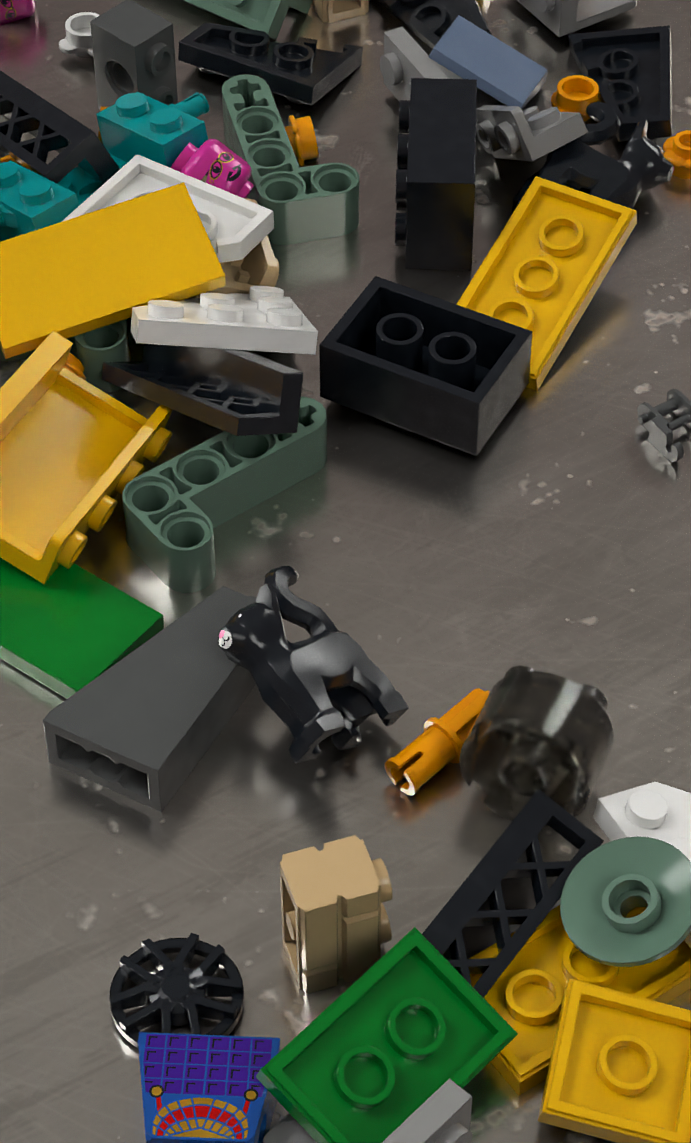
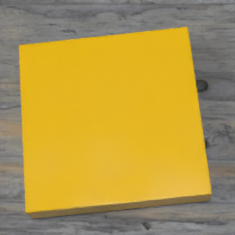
(619, 1067)

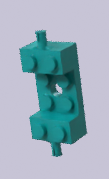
(127, 128)

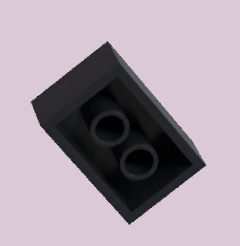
(437, 174)
(425, 364)

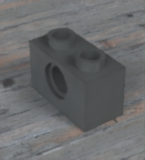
(133, 54)

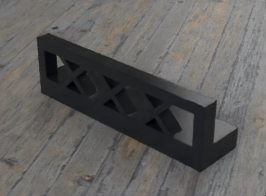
(52, 131)
(215, 386)
(485, 883)

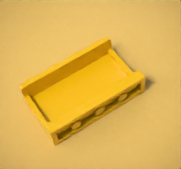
(64, 459)

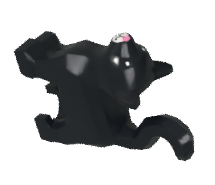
(600, 175)
(311, 684)

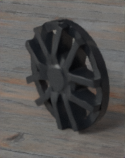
(176, 992)

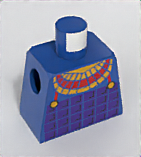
(205, 1087)

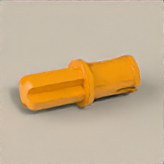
(436, 745)

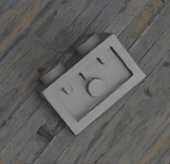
(526, 133)

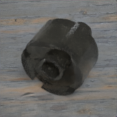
(537, 736)

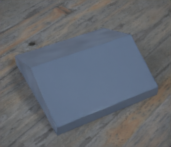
(494, 65)

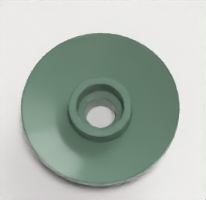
(614, 882)

